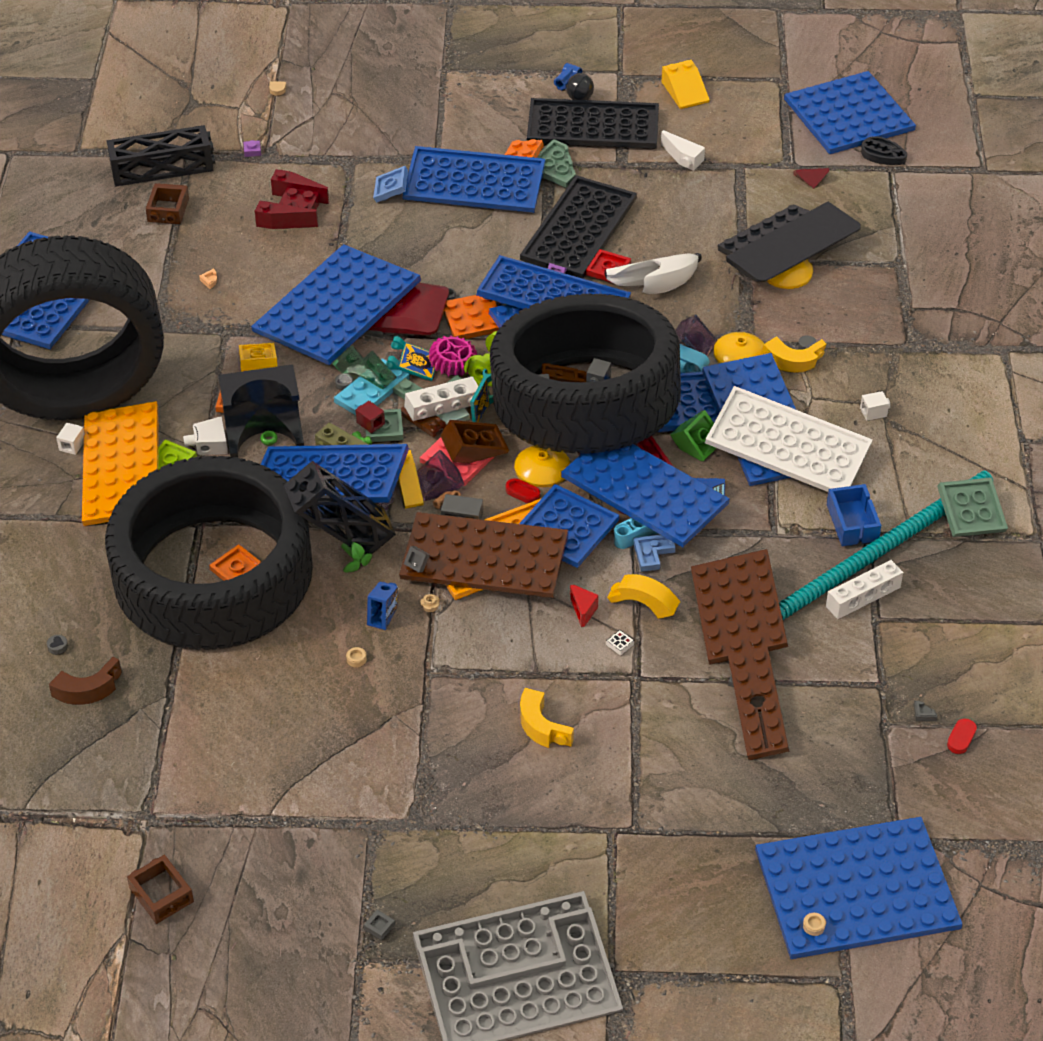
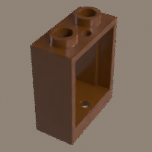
(171, 193)
(171, 903)

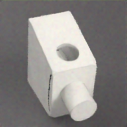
(208, 437)

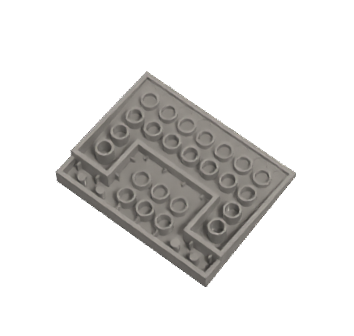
(517, 971)

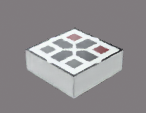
(620, 642)

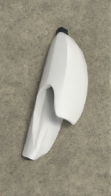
(672, 273)

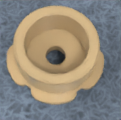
(430, 602)

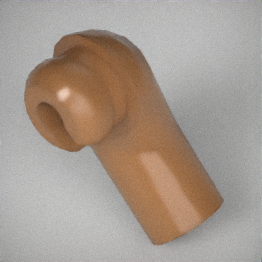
(439, 501)

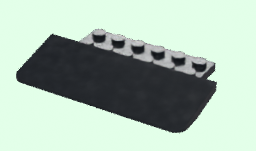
(786, 240)

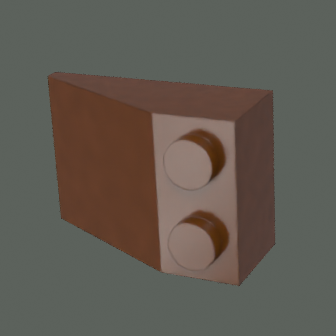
(472, 441)

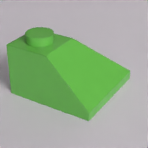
(692, 435)

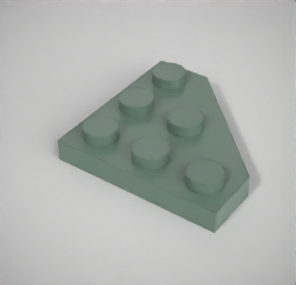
(557, 163)

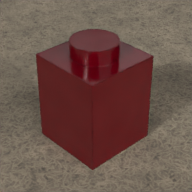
(370, 416)

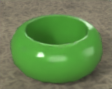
(269, 434)

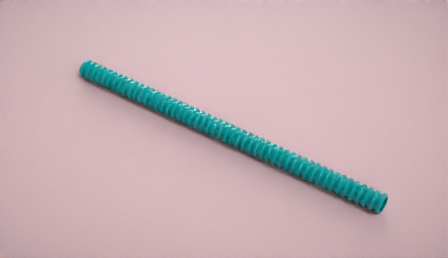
(865, 556)

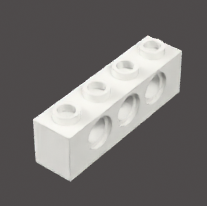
(440, 398)
(864, 589)

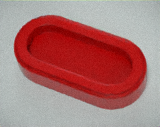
(522, 490)
(961, 736)

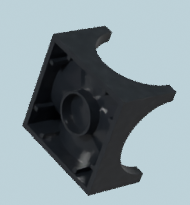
(260, 403)

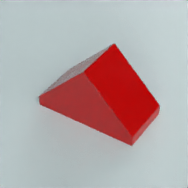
(584, 603)

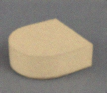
(277, 88)

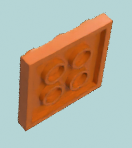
(470, 316)

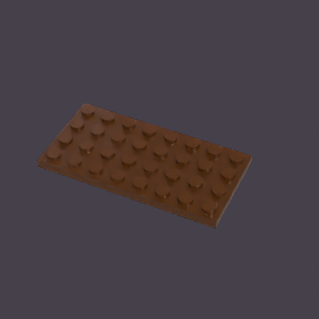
(487, 554)

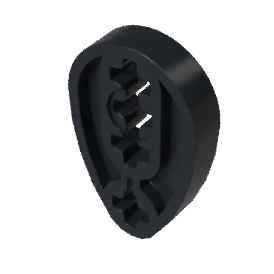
(883, 151)

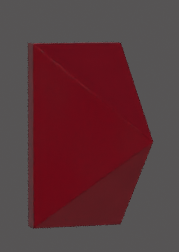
(811, 176)

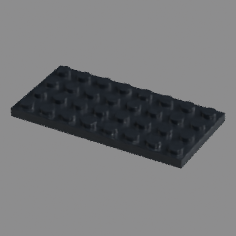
(594, 122)
(578, 226)

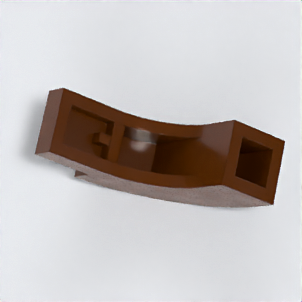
(88, 689)

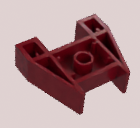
(297, 204)

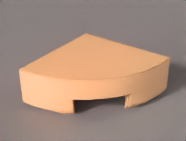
(209, 278)

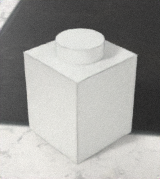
(874, 405)
(70, 438)

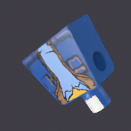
(384, 599)

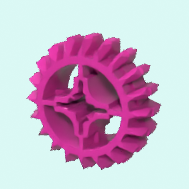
(450, 355)

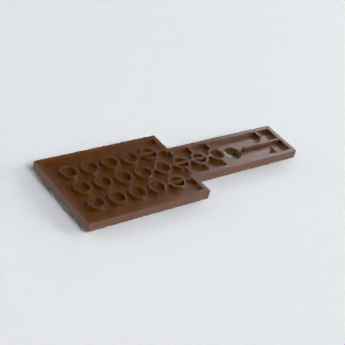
(741, 626)

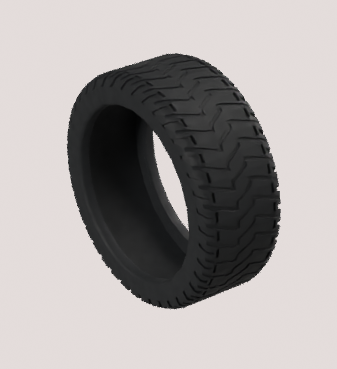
(90, 382)
(586, 414)
(220, 611)

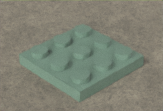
(972, 507)

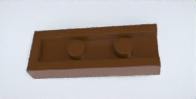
(429, 425)

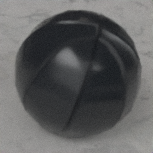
(579, 87)

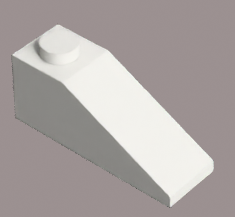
(683, 151)

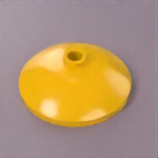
(793, 277)
(737, 346)
(540, 466)

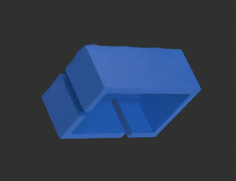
(853, 514)

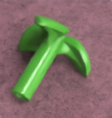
(356, 553)

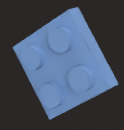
(390, 184)

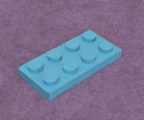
(362, 391)

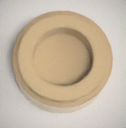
(356, 657)
(814, 924)

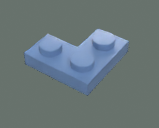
(649, 548)

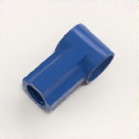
(567, 71)

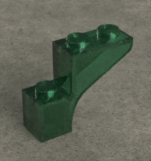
(369, 367)

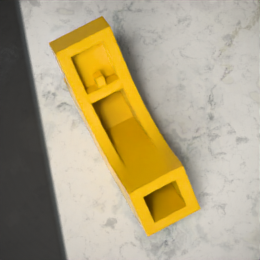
(792, 359)
(647, 591)
(537, 726)

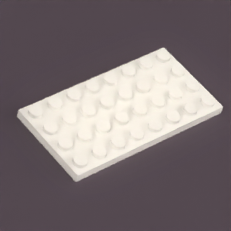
(788, 441)

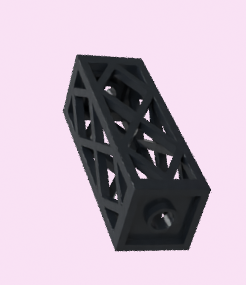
(198, 149)
(309, 490)

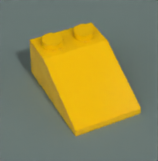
(684, 84)
(257, 356)

